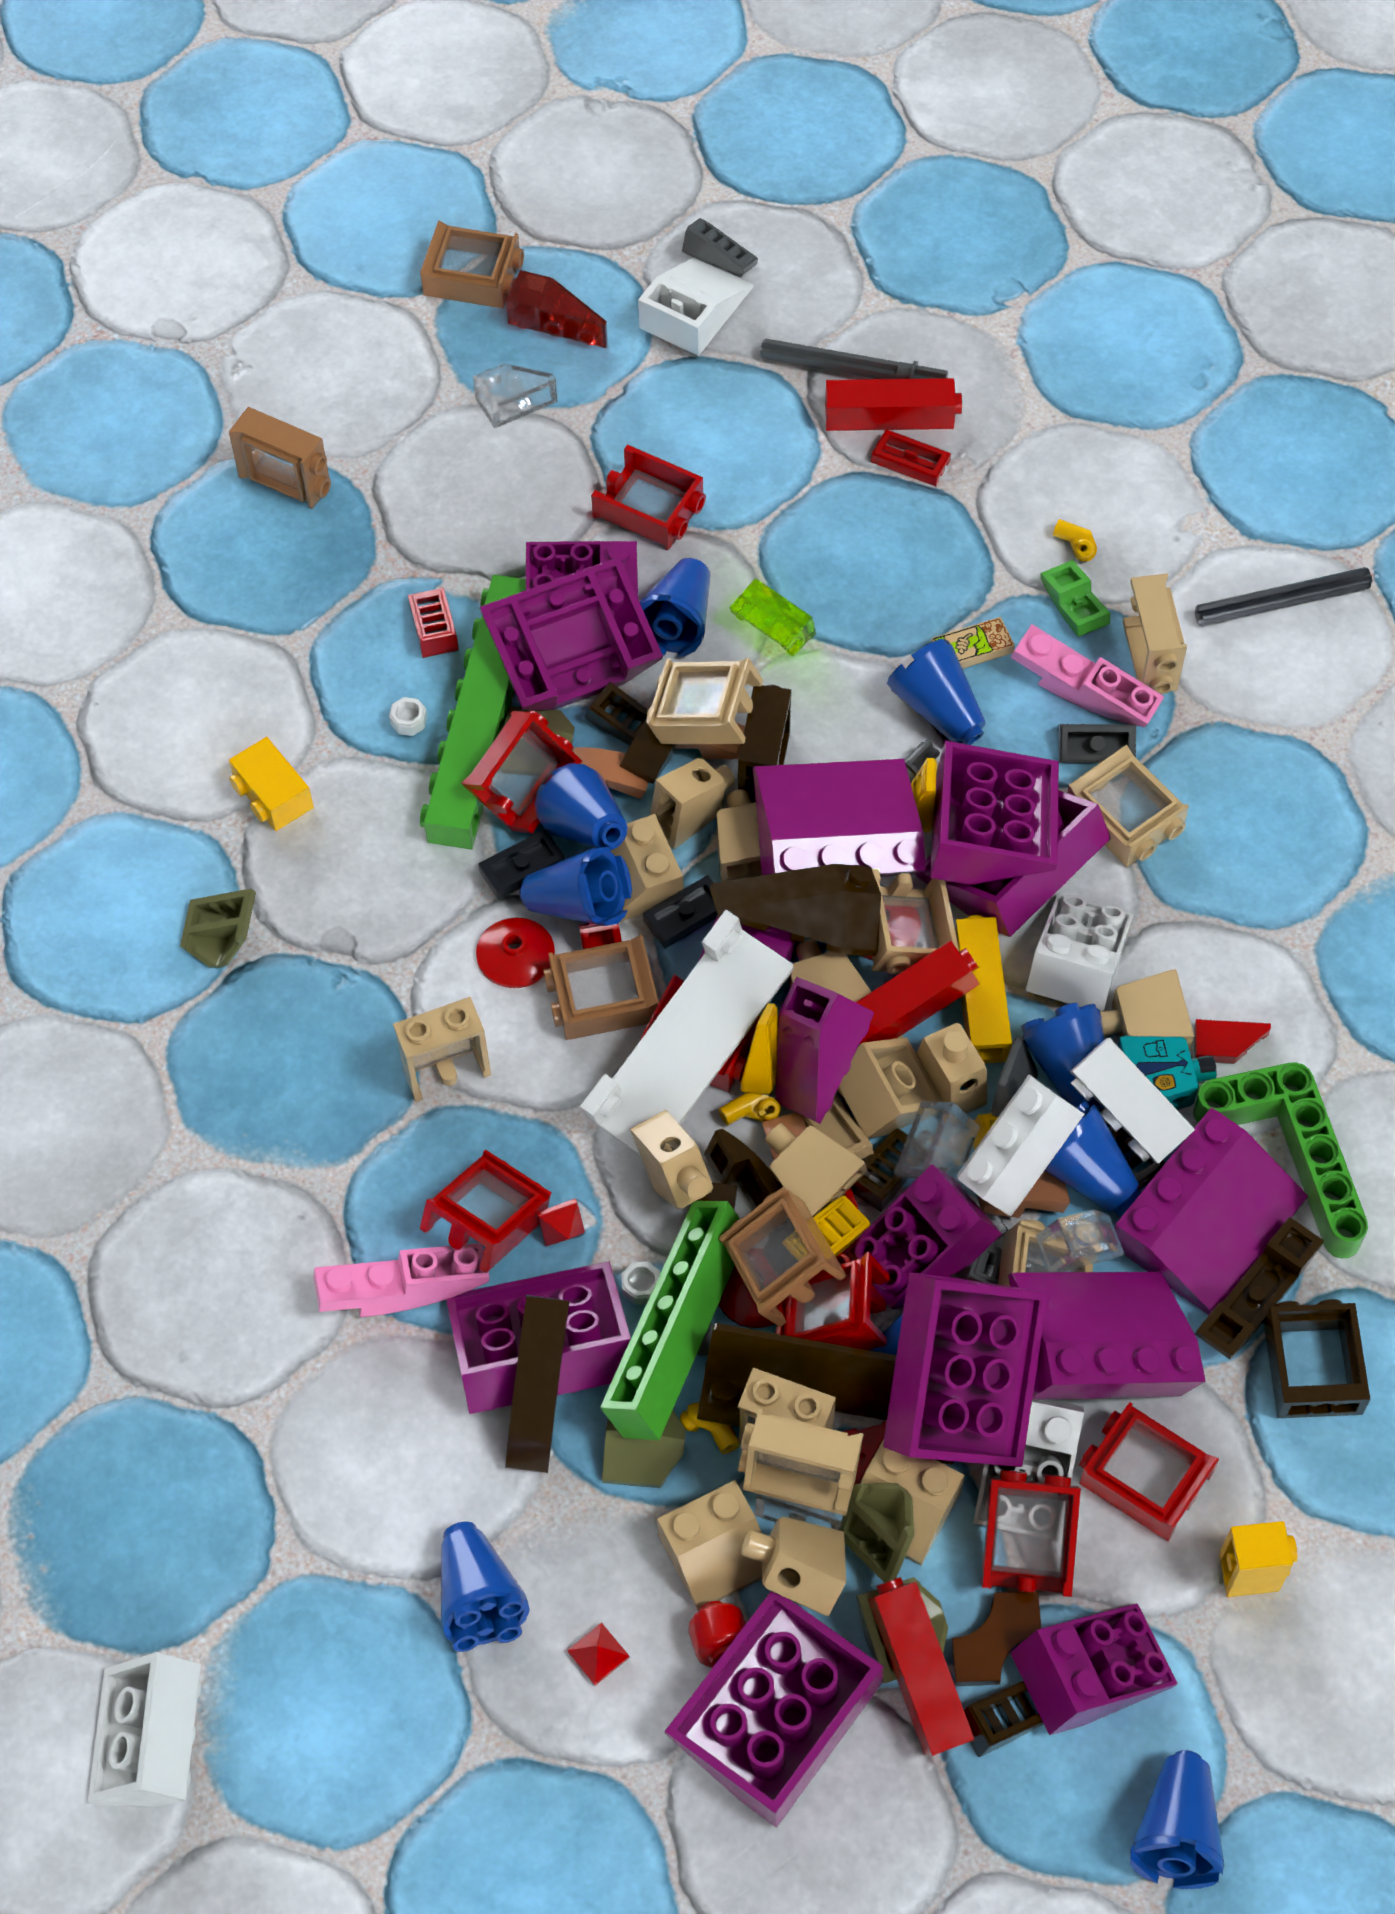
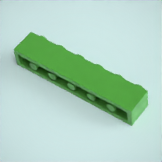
(672, 1324)

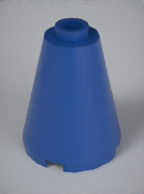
(679, 607)
(940, 692)
(580, 808)
(581, 888)
(1180, 1826)

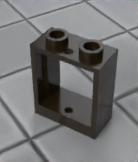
(765, 733)
(1317, 1399)

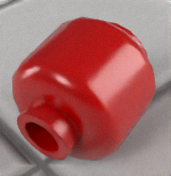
(714, 1630)

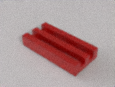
(907, 461)

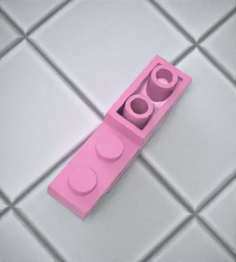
(1093, 686)
(403, 1284)

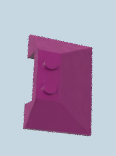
(572, 636)

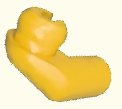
(1080, 539)
(750, 1105)
(722, 1434)

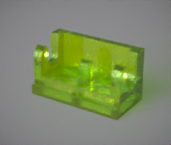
(774, 616)

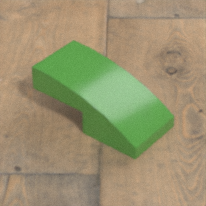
(1073, 598)

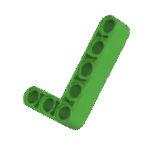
(1301, 1140)

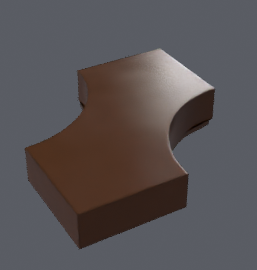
(982, 1653)

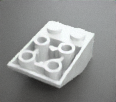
(690, 304)
(1079, 951)
(1049, 1448)

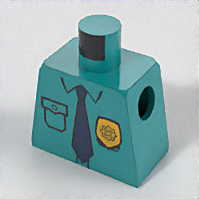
(1169, 1066)

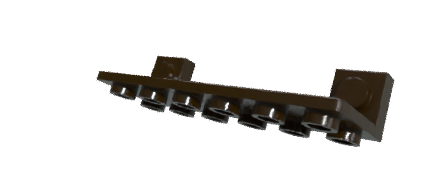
(853, 1375)

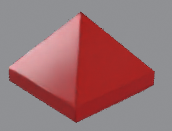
(597, 935)
(560, 1222)
(598, 1654)

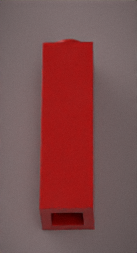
(891, 404)
(919, 992)
(920, 1667)

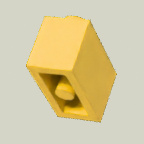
(270, 784)
(1257, 1558)

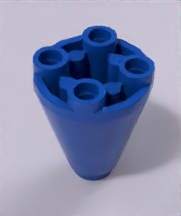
(1063, 1044)
(1095, 1164)
(477, 1591)

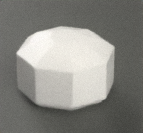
(408, 716)
(639, 1282)

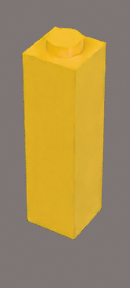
(985, 1005)

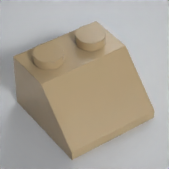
(650, 864)
(886, 1086)
(932, 1489)
(707, 1542)

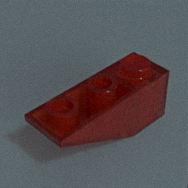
(550, 308)

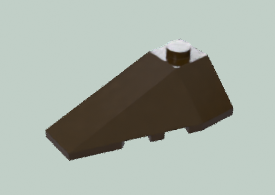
(821, 903)

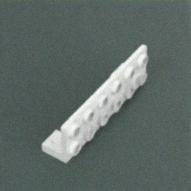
(691, 1033)

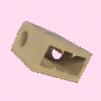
(689, 799)
(738, 838)
(828, 970)
(1149, 1009)
(954, 1063)
(813, 1166)
(677, 1174)
(800, 1562)

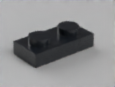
(508, 868)
(682, 913)

